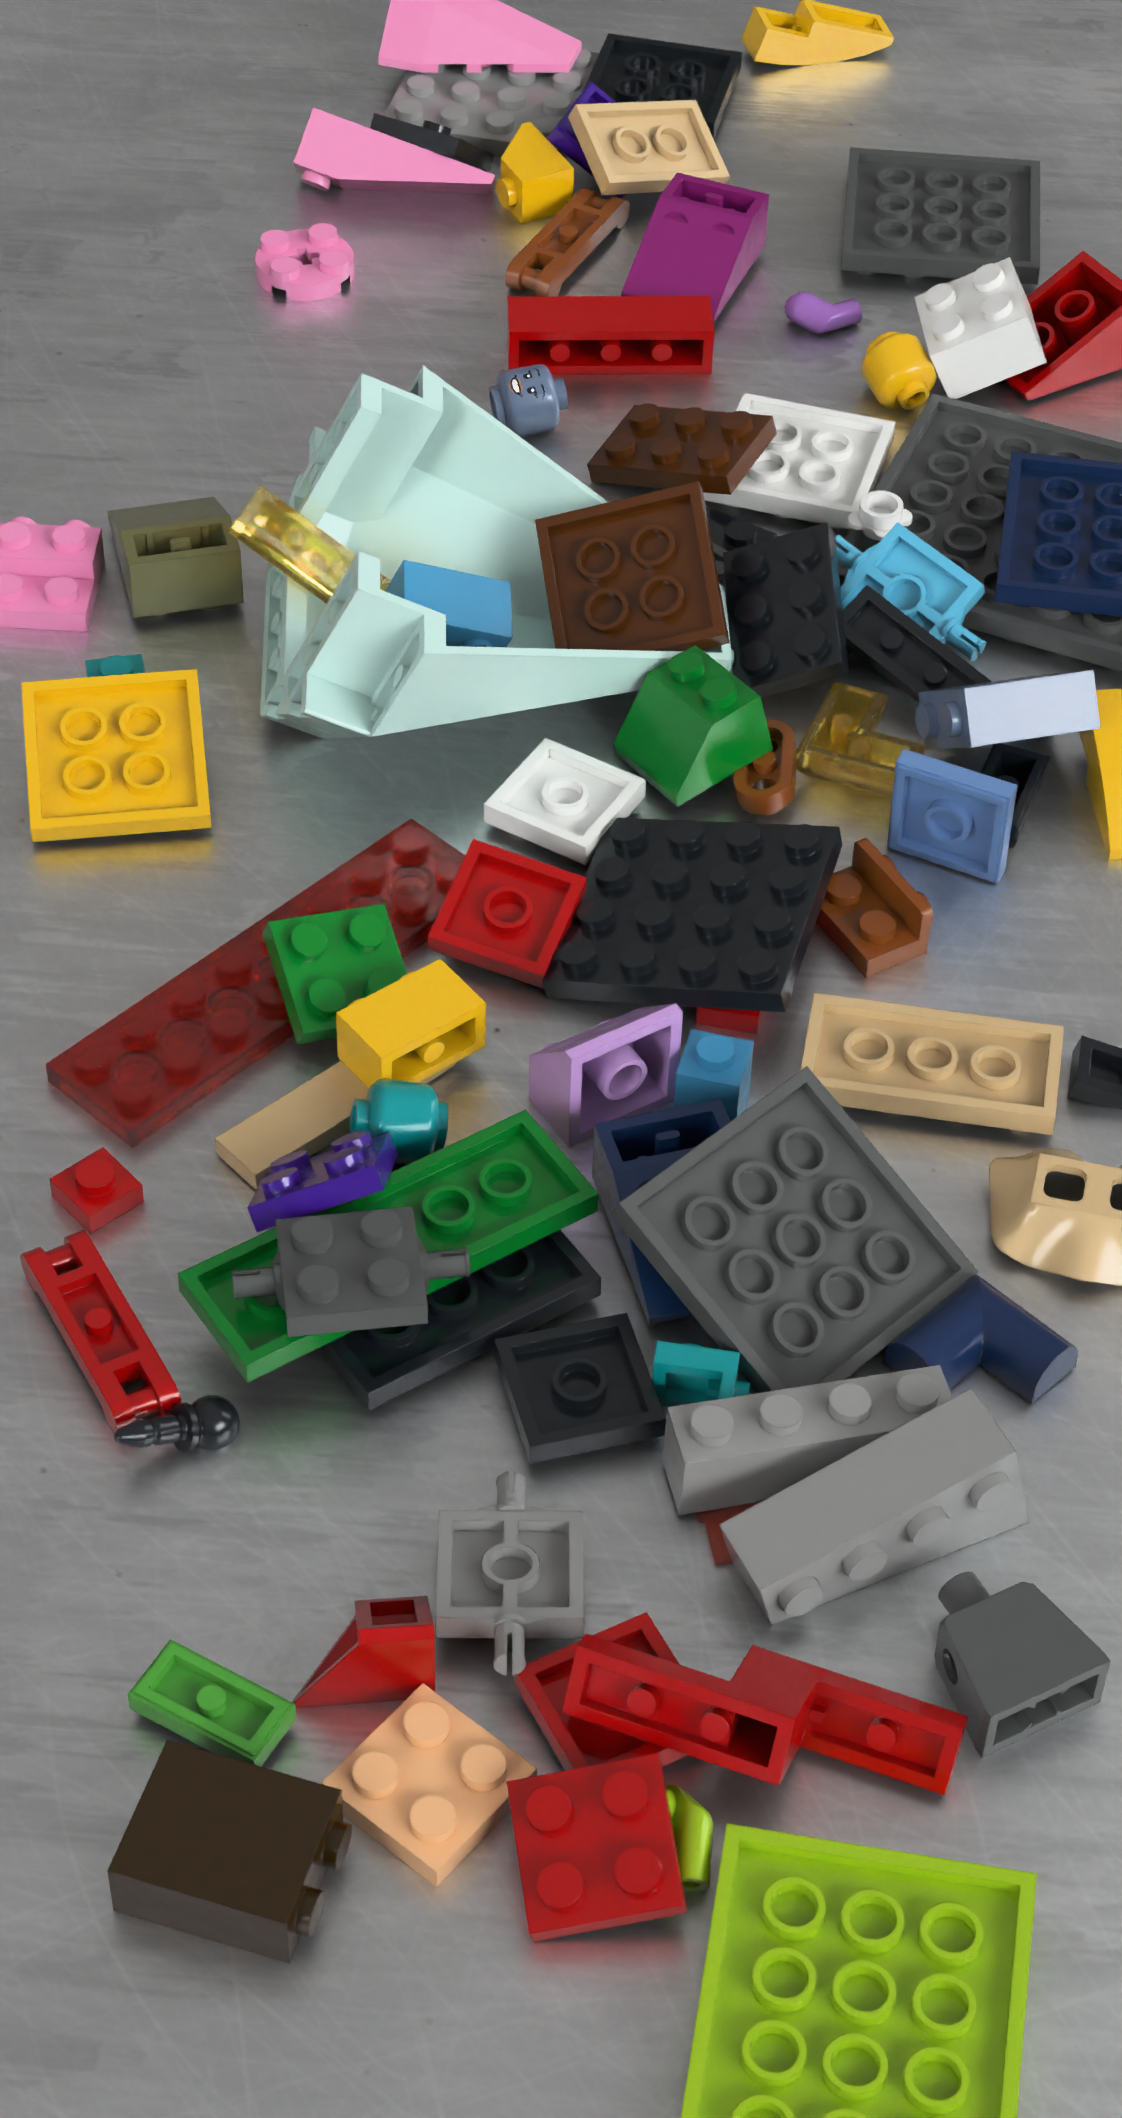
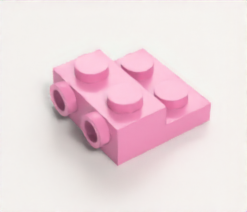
(49, 574)

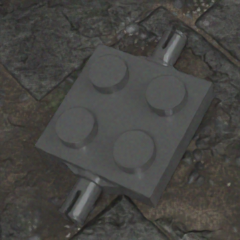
(350, 1272)

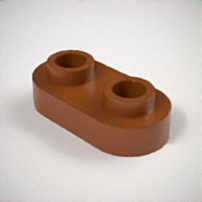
(770, 780)

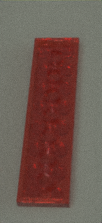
(229, 1004)

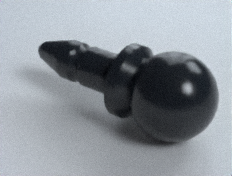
(206, 1423)

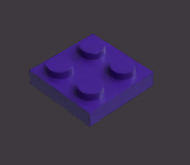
(309, 1185)

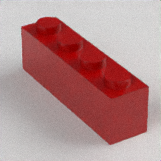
(611, 334)

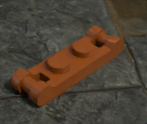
(566, 242)

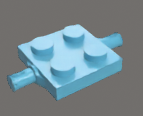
(917, 583)

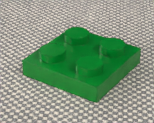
(331, 962)

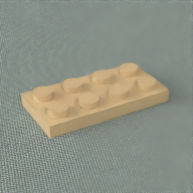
(935, 1063)

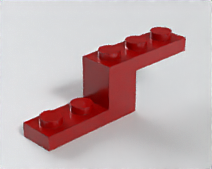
(764, 1714)

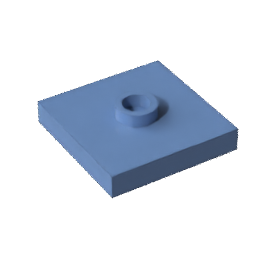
(951, 815)

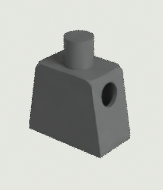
(1013, 1661)

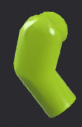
(693, 1838)

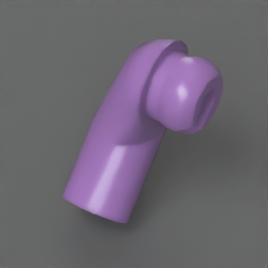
(820, 316)

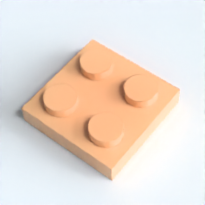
(428, 1784)

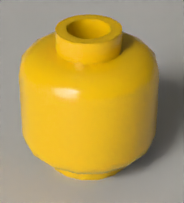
(898, 369)

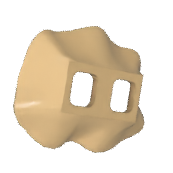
(1052, 1233)

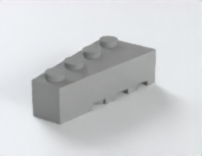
(880, 1510)

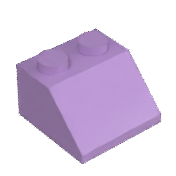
(608, 1071)

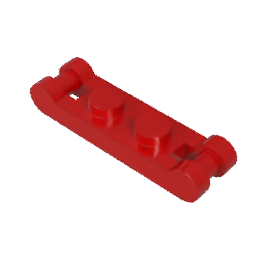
(100, 1330)

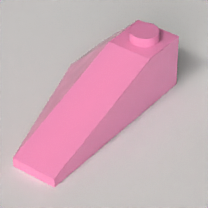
(474, 34)
(365, 159)

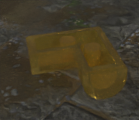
(845, 745)

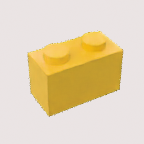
(412, 1026)

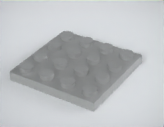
(490, 104)

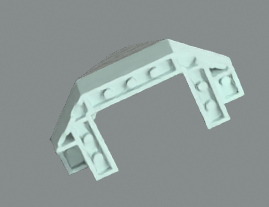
(444, 488)

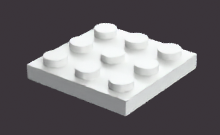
(813, 464)

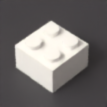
(979, 329)

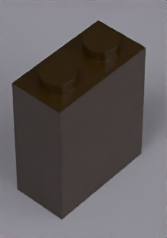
(229, 1851)

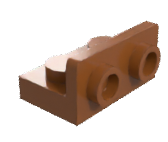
(875, 913)

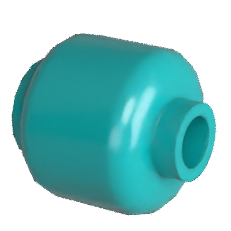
(408, 1112)

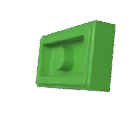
(211, 1705)

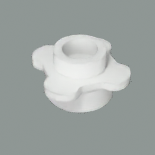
(878, 514)

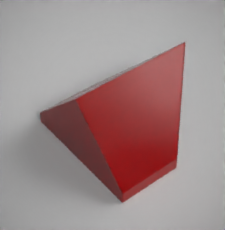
(377, 1656)

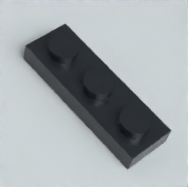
(902, 647)

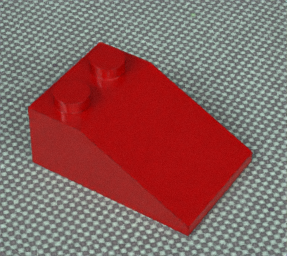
(1077, 326)

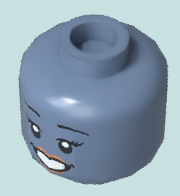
(528, 399)

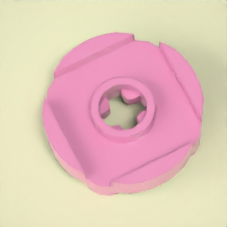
(304, 262)

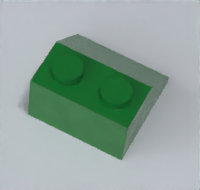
(692, 726)

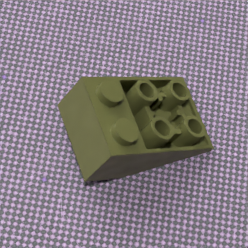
(177, 556)

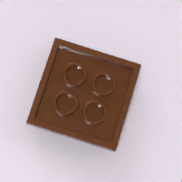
(634, 574)

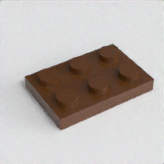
(681, 447)

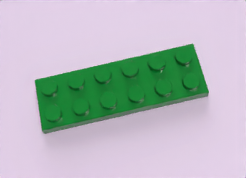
(478, 1194)

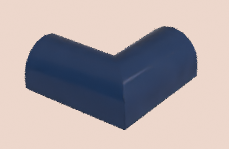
(986, 1330)

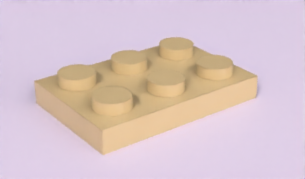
(645, 144)

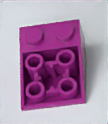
(699, 241)

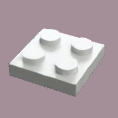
(563, 800)

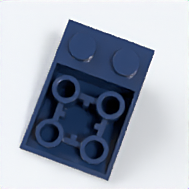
(630, 1155)

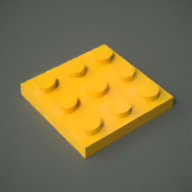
(115, 755)

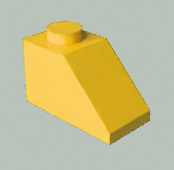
(534, 176)

